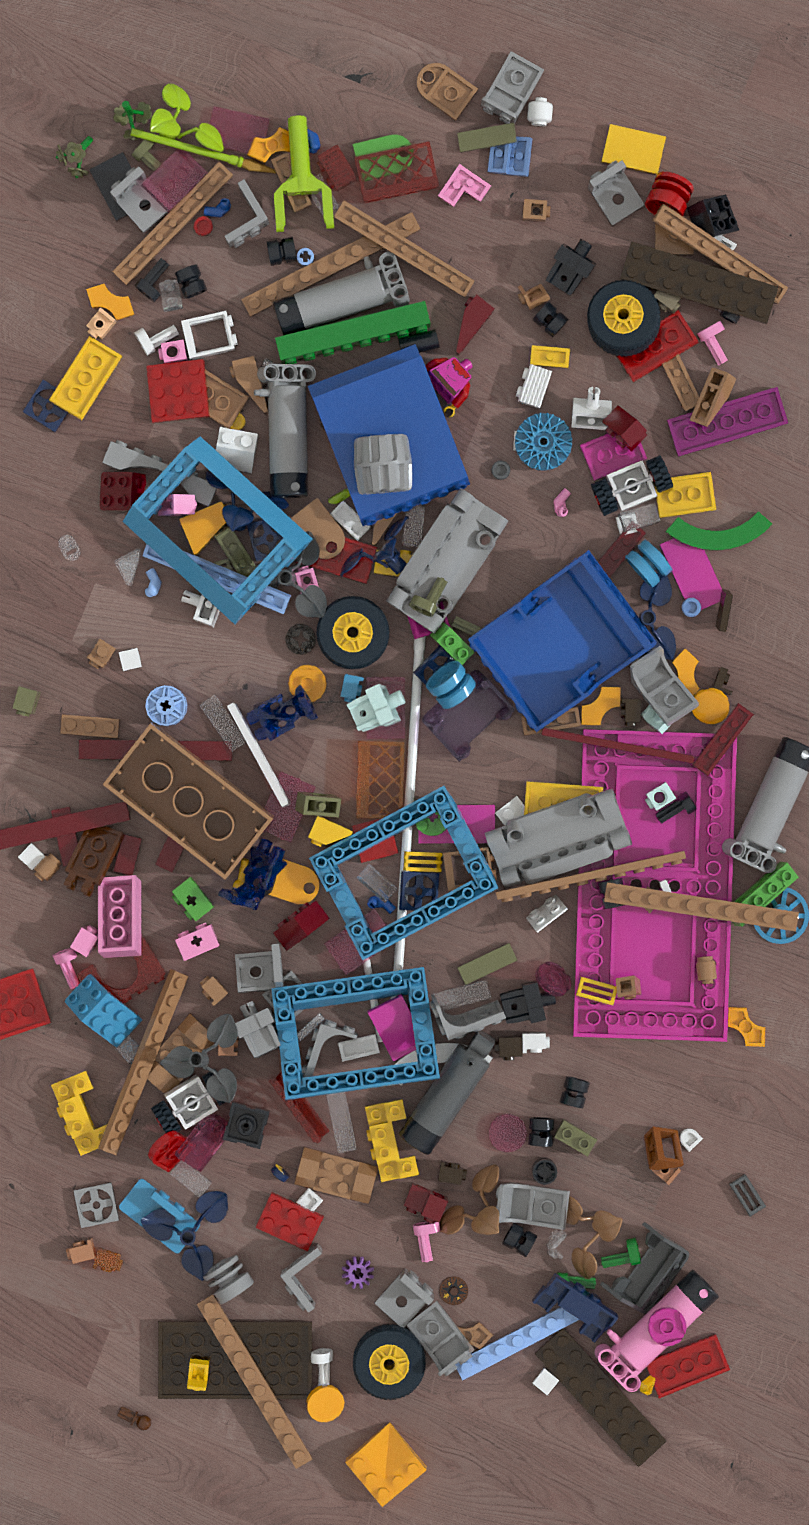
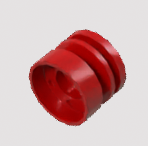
(669, 190)

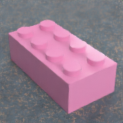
(119, 917)

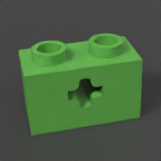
(452, 643)
(202, 902)

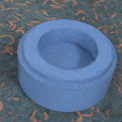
(691, 607)

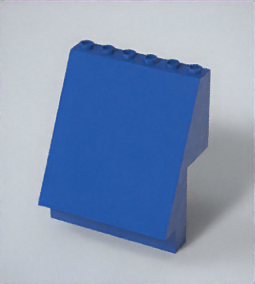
(386, 399)
(562, 641)

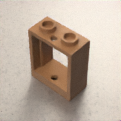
(449, 868)

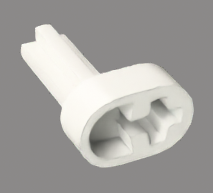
(149, 344)
(323, 1357)

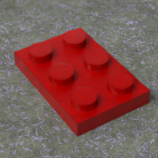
(289, 1221)

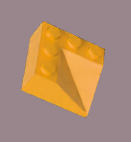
(386, 1464)

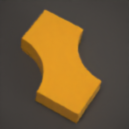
(262, 149)
(118, 306)
(685, 666)
(607, 699)
(752, 1033)

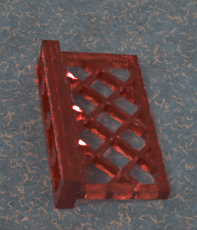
(398, 189)
(302, 1111)

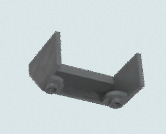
(653, 1275)

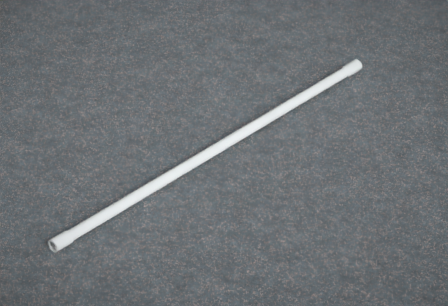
(419, 648)

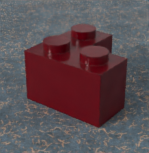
(625, 428)
(300, 924)
(427, 1202)

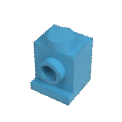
(351, 687)

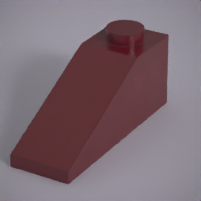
(475, 315)

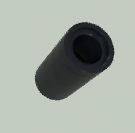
(424, 341)

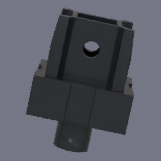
(572, 264)
(528, 1001)
(242, 1114)

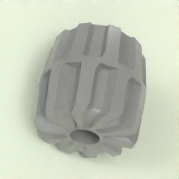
(382, 464)

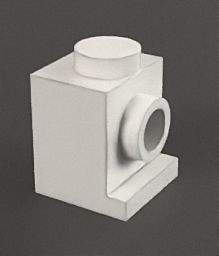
(535, 1042)

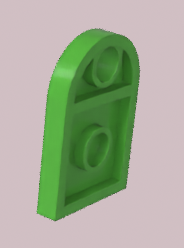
(382, 144)

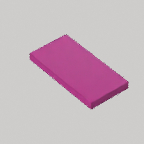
(692, 572)
(478, 818)

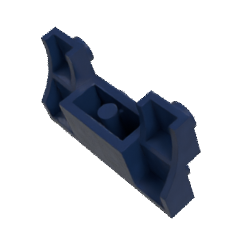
(579, 1303)

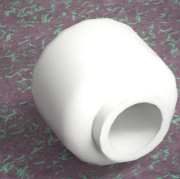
(540, 112)

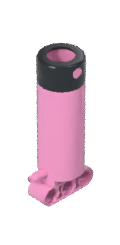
(636, 1347)

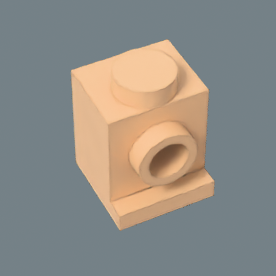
(108, 323)

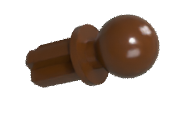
(143, 1422)

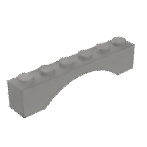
(124, 458)

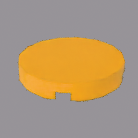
(311, 679)
(712, 706)
(325, 1403)

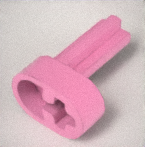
(708, 337)
(63, 958)
(422, 1231)

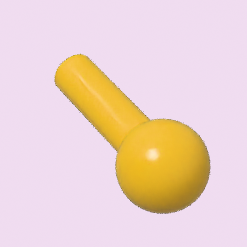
(241, 877)

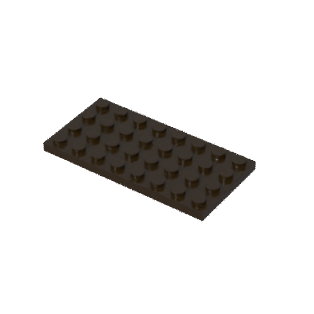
(277, 1347)

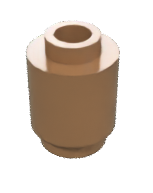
(47, 867)
(706, 970)

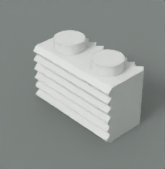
(534, 386)

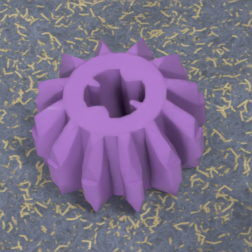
(363, 1266)

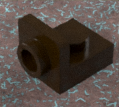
(722, 678)

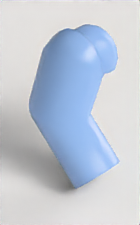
(154, 585)

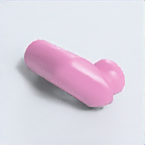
(559, 503)

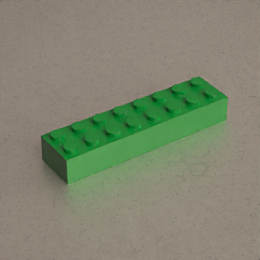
(353, 332)

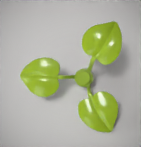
(166, 124)

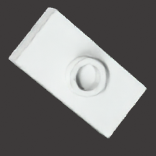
(349, 520)
(358, 1047)

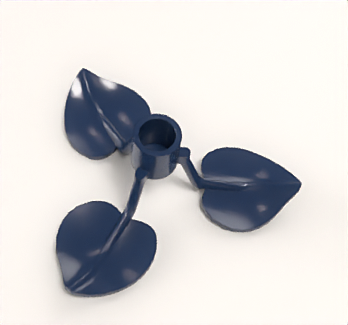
(235, 516)
(387, 552)
(659, 596)
(160, 1224)

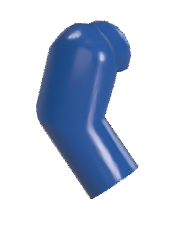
(314, 142)
(218, 211)
(375, 902)

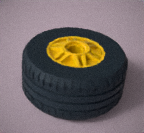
(618, 301)
(371, 637)
(385, 1380)

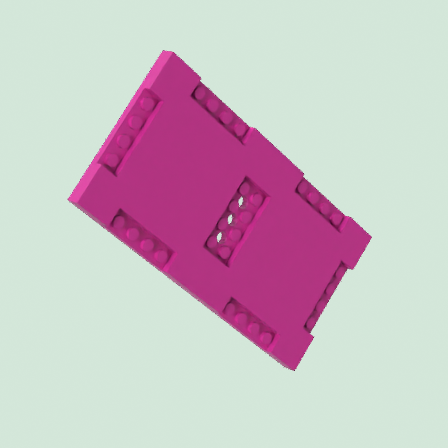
(661, 944)

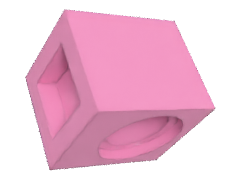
(181, 355)

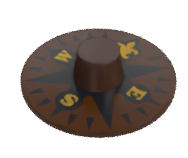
(453, 1290)

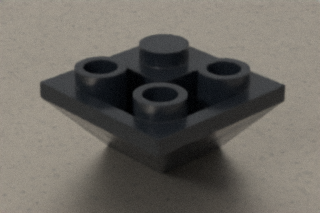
(713, 216)

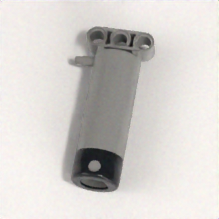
(343, 296)
(287, 428)
(771, 807)

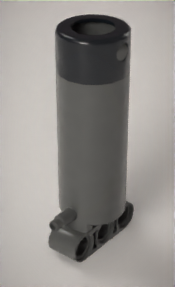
(447, 1094)

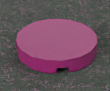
(667, 1326)

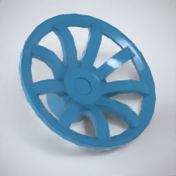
(783, 906)

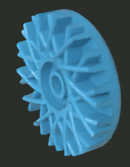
(543, 456)

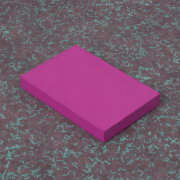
(606, 456)
(394, 1026)

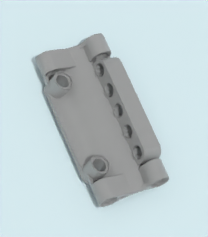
(451, 552)
(558, 838)

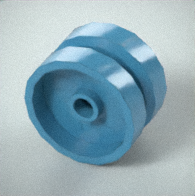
(651, 561)
(450, 684)

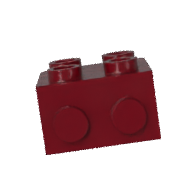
(120, 490)

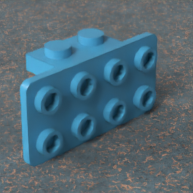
(145, 1199)

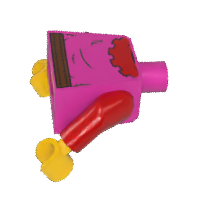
(450, 380)

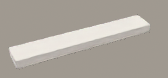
(258, 754)

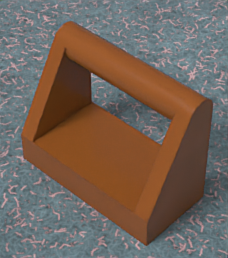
(655, 1152)

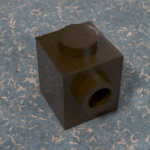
(509, 1047)

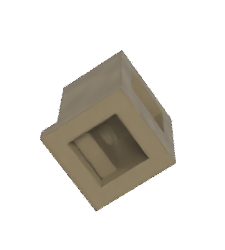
(667, 301)

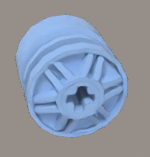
(176, 700)

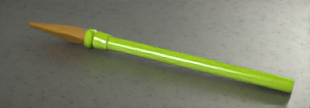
(249, 164)

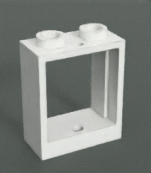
(228, 322)

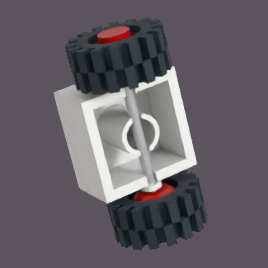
(631, 485)
(189, 1104)

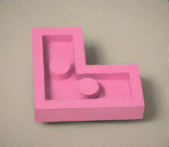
(463, 181)

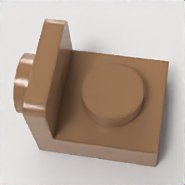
(101, 654)

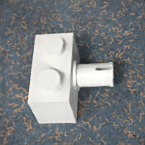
(591, 411)
(205, 612)

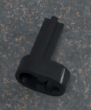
(145, 285)
(682, 803)

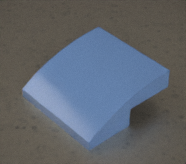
(511, 158)

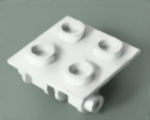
(546, 913)

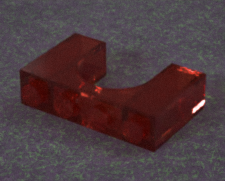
(149, 971)

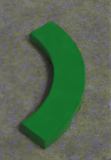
(718, 540)

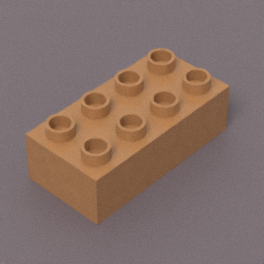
(188, 800)

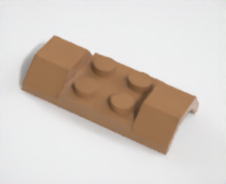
(189, 1034)
(336, 1175)

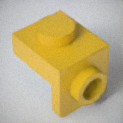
(198, 1374)

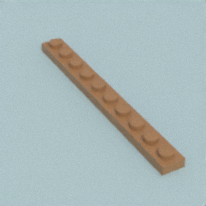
(324, 267)
(598, 875)
(701, 906)
(143, 1062)
(254, 1381)

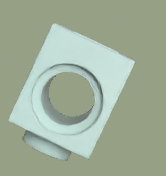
(668, 796)

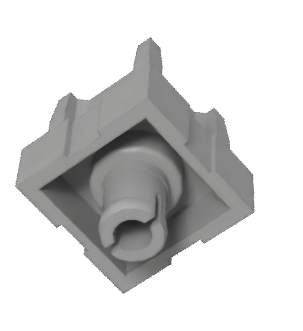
(258, 1030)

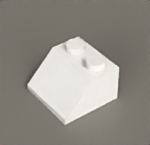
(237, 448)

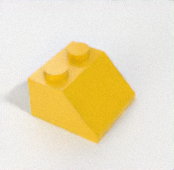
(327, 832)

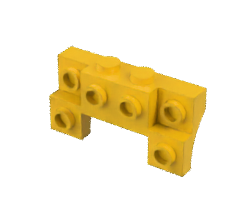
(75, 1112)
(384, 1141)

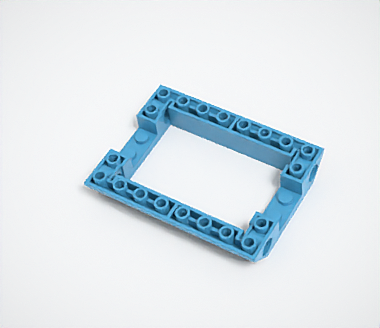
(248, 593)
(327, 869)
(350, 990)

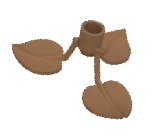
(488, 1219)
(603, 1223)

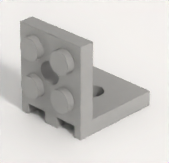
(610, 183)
(130, 194)
(252, 227)
(270, 966)
(293, 1285)
(413, 1290)

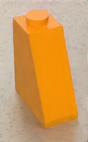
(203, 526)

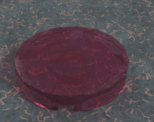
(553, 979)
(507, 1132)

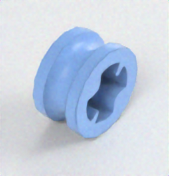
(310, 253)

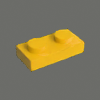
(550, 356)

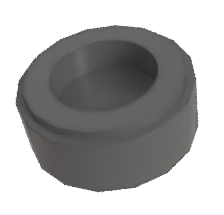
(500, 470)

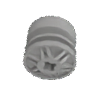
(228, 1279)

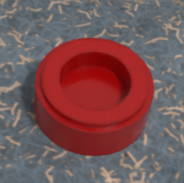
(203, 226)

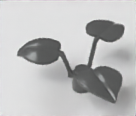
(313, 599)
(182, 1060)

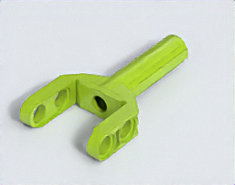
(301, 180)

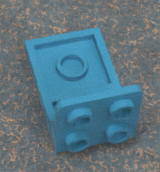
(102, 1011)

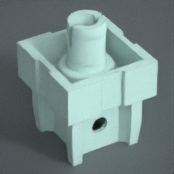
(379, 708)

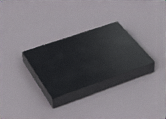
(106, 175)

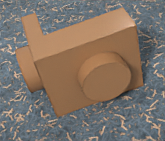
(533, 297)

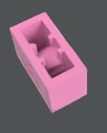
(178, 505)
(85, 940)
(190, 950)

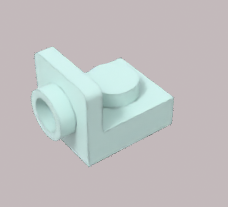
(654, 720)

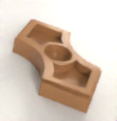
(476, 1335)

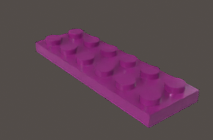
(733, 421)

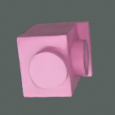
(306, 572)

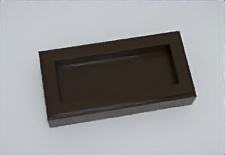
(724, 610)

